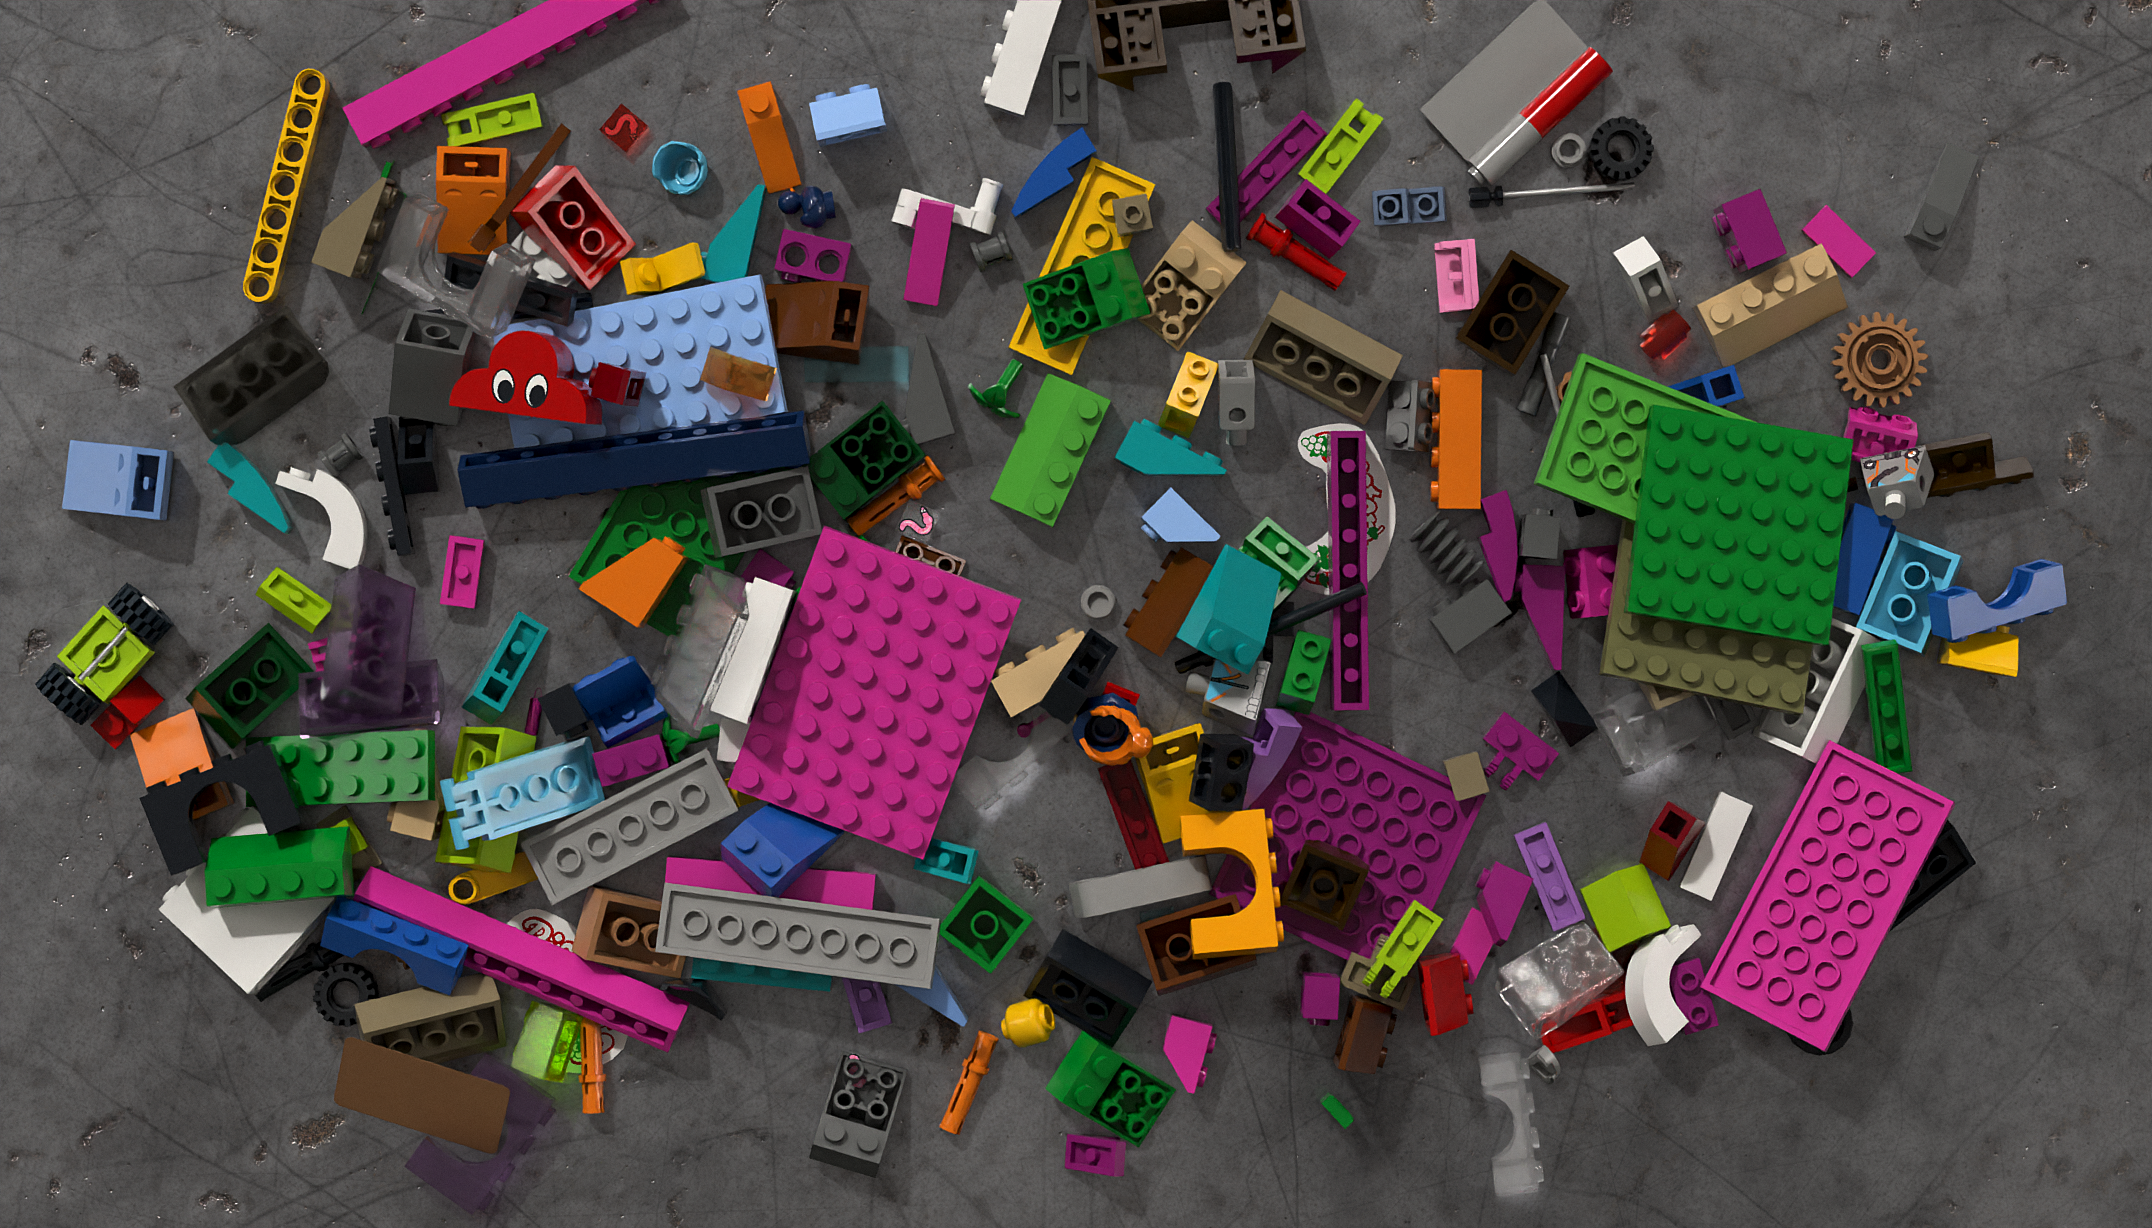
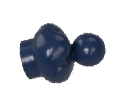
(815, 204)

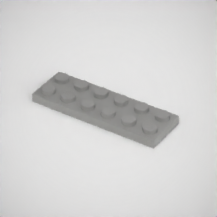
(629, 826)

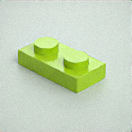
(294, 600)

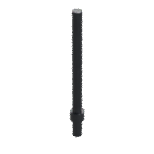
(1284, 622)

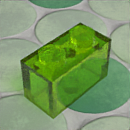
(546, 1041)

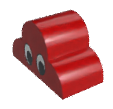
(531, 378)

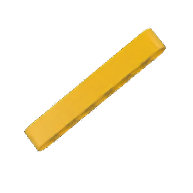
(283, 169)

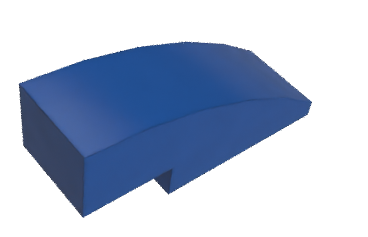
(1053, 172)

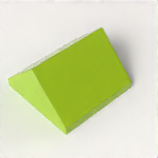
(1625, 907)

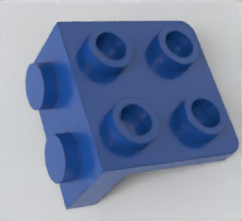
(620, 700)

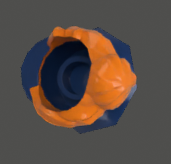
(1110, 730)

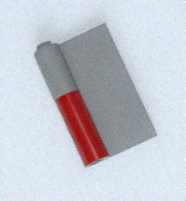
(1515, 92)

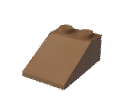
(623, 932)

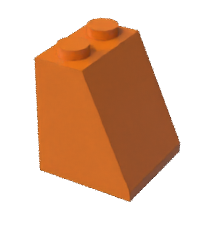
(638, 580)

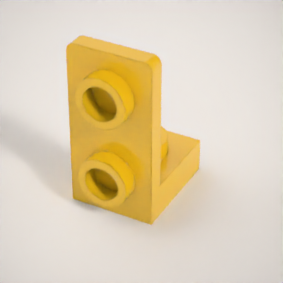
(663, 271)
(1188, 394)

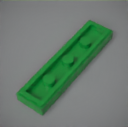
(1886, 706)

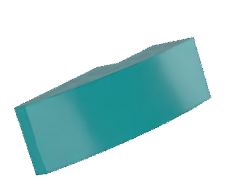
(250, 486)

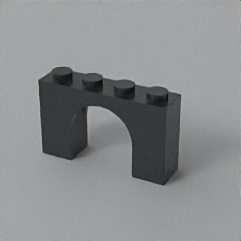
(172, 806)

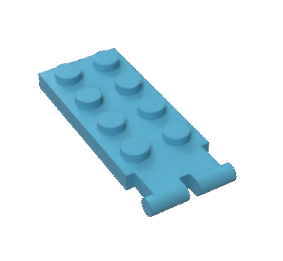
(523, 791)

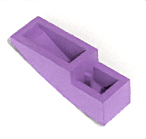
(1273, 743)

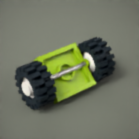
(104, 654)

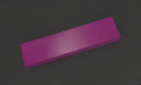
(1273, 164)

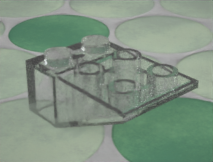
(1557, 979)

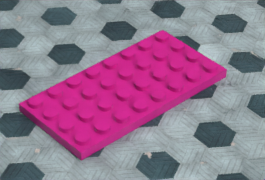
(1828, 895)

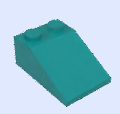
(1233, 610)

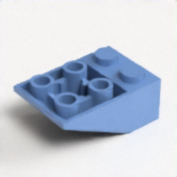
(118, 480)

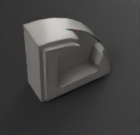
(1545, 1064)

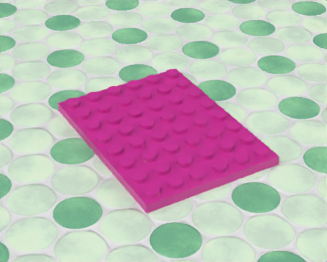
(874, 692)

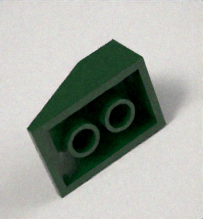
(249, 686)

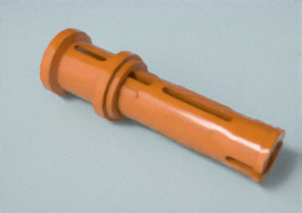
(909, 486)

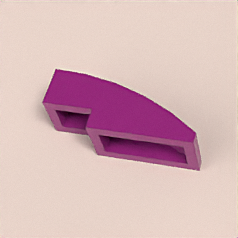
(1501, 543)

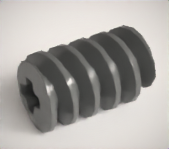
(1445, 549)

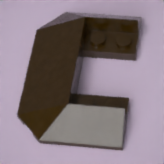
(1131, 41)

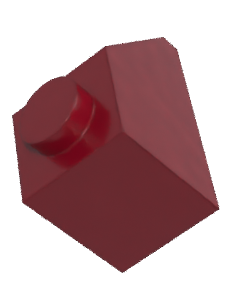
(617, 384)

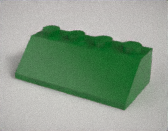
(279, 867)

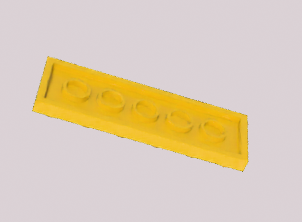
(1085, 233)

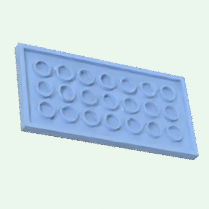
(670, 343)

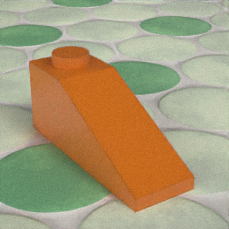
(769, 137)

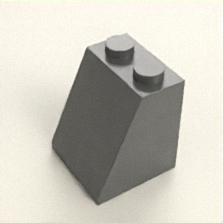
(427, 364)

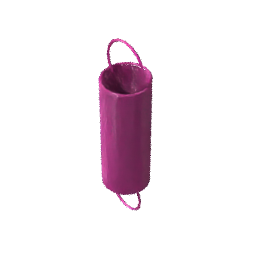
(533, 716)

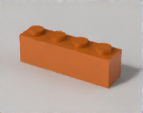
(1458, 439)

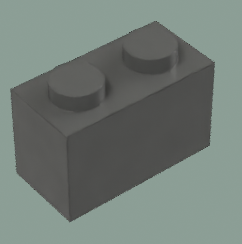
(1468, 615)

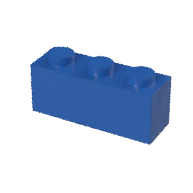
(1859, 556)

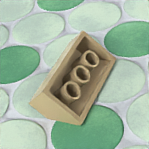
(1771, 306)

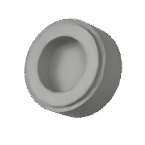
(1098, 602)

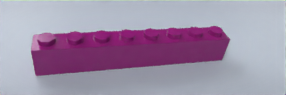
(1346, 568)

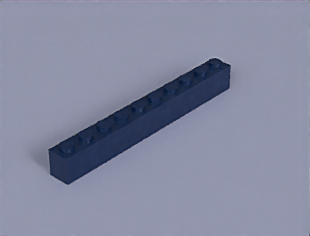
(634, 460)

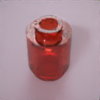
(1664, 335)

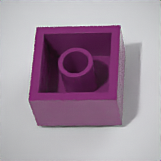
(1748, 231)

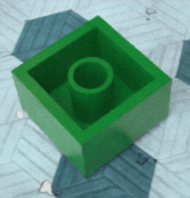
(985, 924)

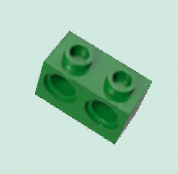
(1303, 672)

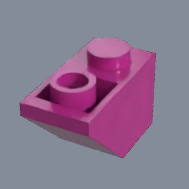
(1186, 1046)

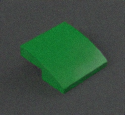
(1283, 553)

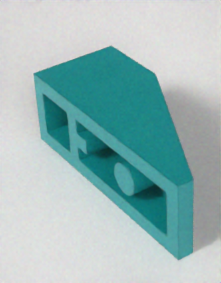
(733, 247)
(505, 668)

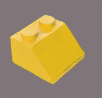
(1985, 652)

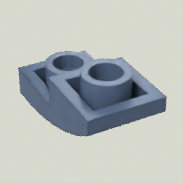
(1409, 206)

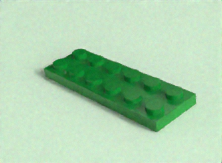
(357, 767)

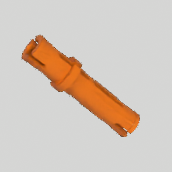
(592, 1068)
(974, 1069)

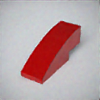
(1592, 1022)

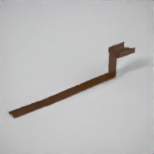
(485, 233)

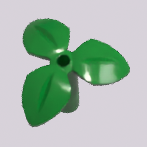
(995, 396)
(678, 740)

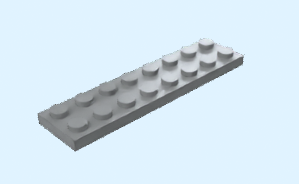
(798, 935)

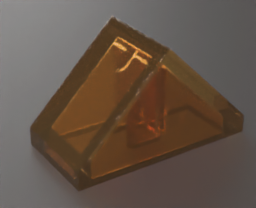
(738, 374)

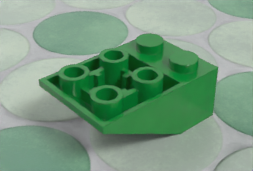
(1086, 298)
(1110, 1089)

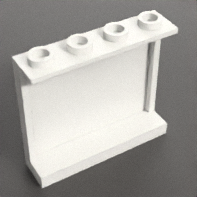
(249, 939)

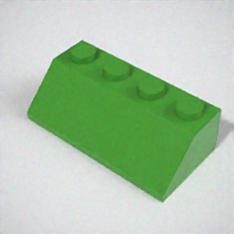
(1050, 449)

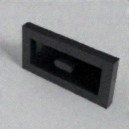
(1564, 709)

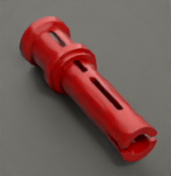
(1282, 244)

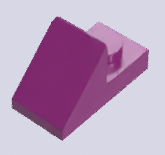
(1095, 1154)

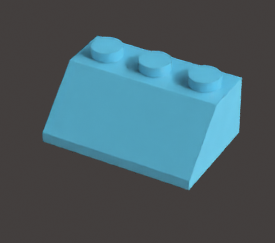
(1899, 598)

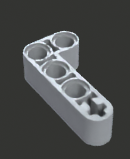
(1140, 887)

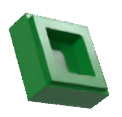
(1337, 1110)

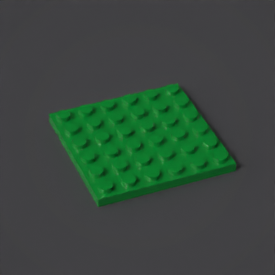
(1738, 525)

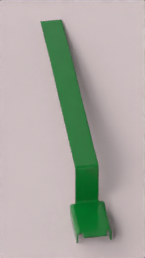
(385, 173)

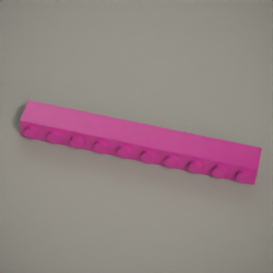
(478, 63)
(533, 962)

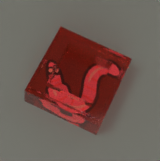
(623, 128)

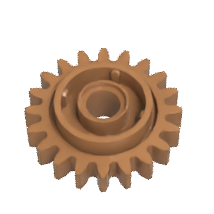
(1900, 353)

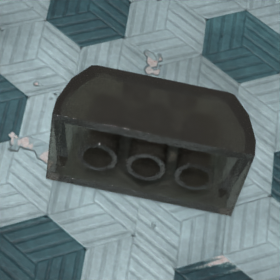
(254, 380)

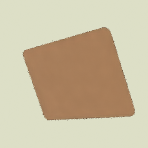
(421, 1095)

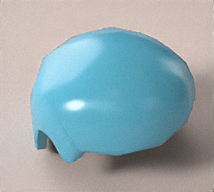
(680, 167)

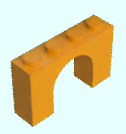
(1245, 837)

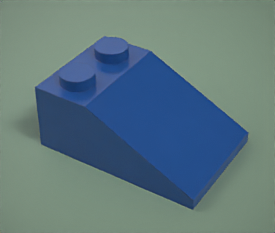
(776, 847)

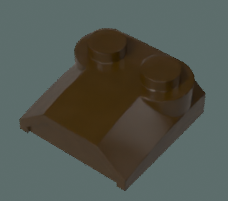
(1325, 882)

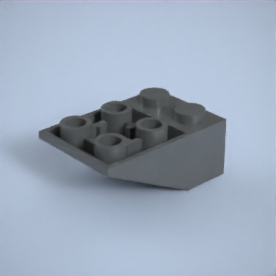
(856, 1126)

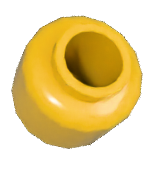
(1028, 1023)

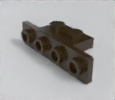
(1970, 465)

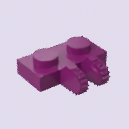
(1520, 747)

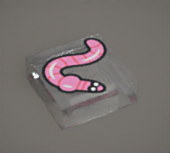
(918, 521)
(869, 1067)

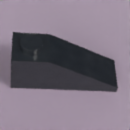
(1078, 676)

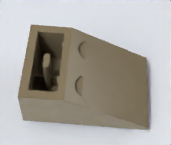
(350, 237)

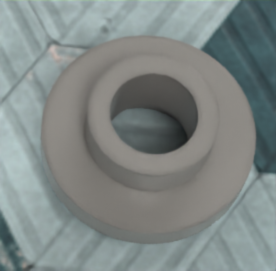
(1573, 140)

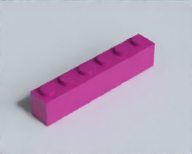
(814, 885)

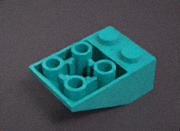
(1156, 455)

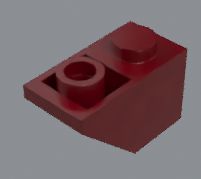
(1670, 839)

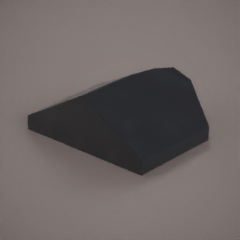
(698, 993)

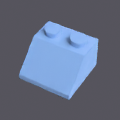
(847, 115)
(1176, 522)

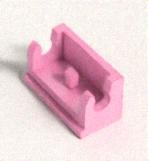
(1456, 275)

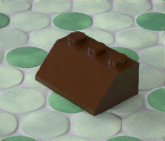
(1168, 601)
(1170, 948)

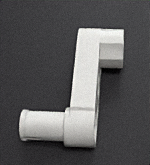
(977, 218)

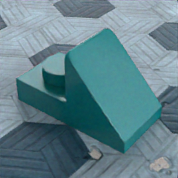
(948, 861)

